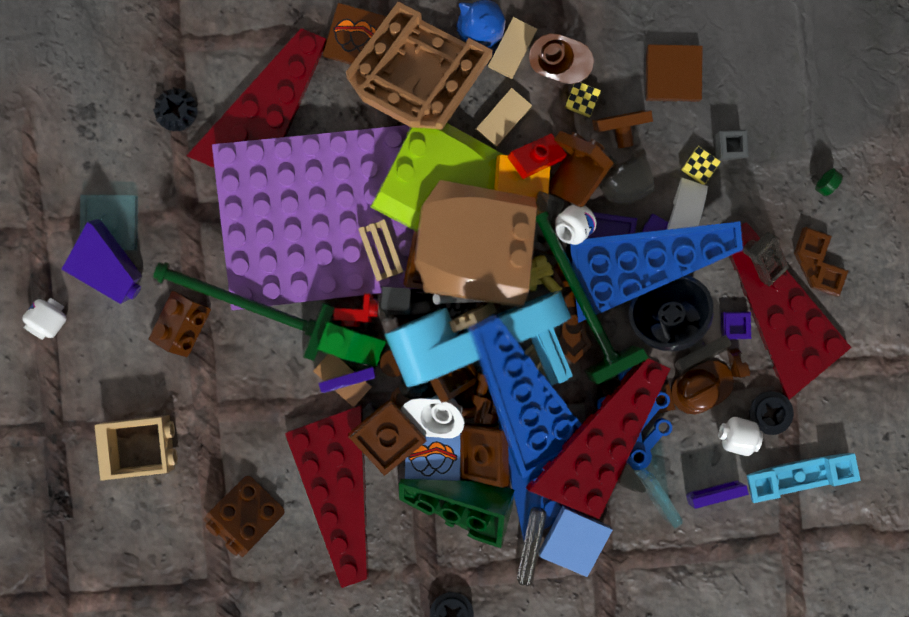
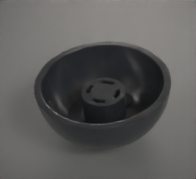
(657, 313)

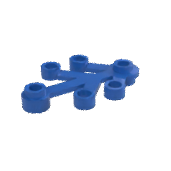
(649, 442)

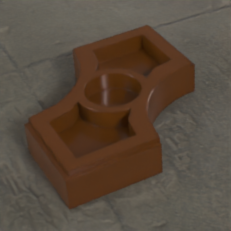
(573, 334)

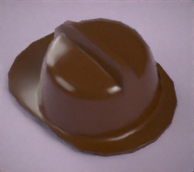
(561, 58)
(702, 387)

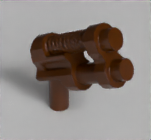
(484, 407)

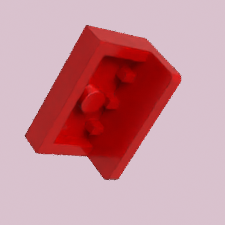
(352, 317)

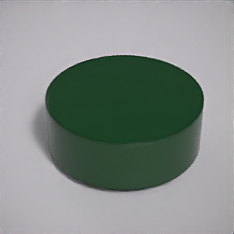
(829, 182)

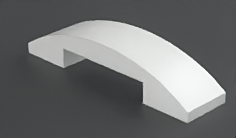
(688, 204)

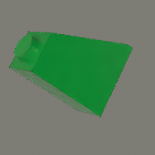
(351, 344)

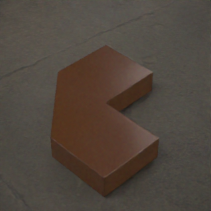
(810, 256)

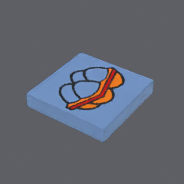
(435, 460)

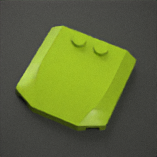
(424, 161)

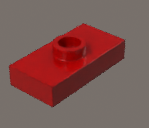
(536, 156)

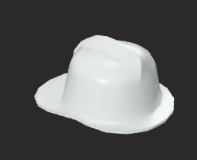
(434, 417)

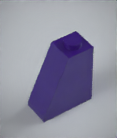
(103, 263)

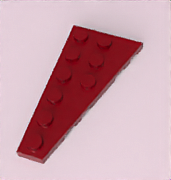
(270, 100)
(789, 324)
(598, 450)
(336, 488)

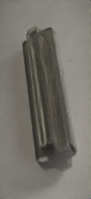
(531, 546)

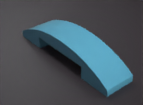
(802, 475)

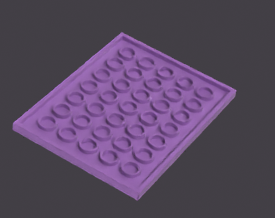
(297, 211)

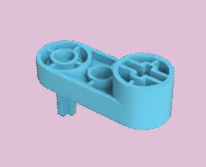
(431, 349)

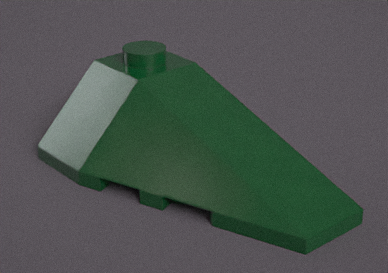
(469, 504)

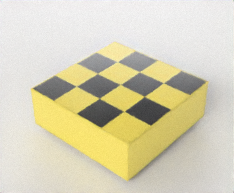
(582, 99)
(700, 165)

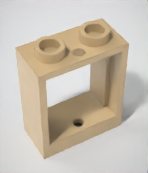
(109, 454)

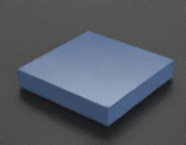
(575, 541)

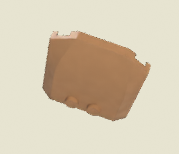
(416, 69)
(476, 243)

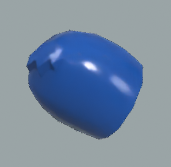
(481, 22)

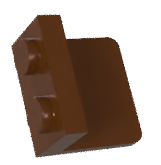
(580, 170)
(243, 516)

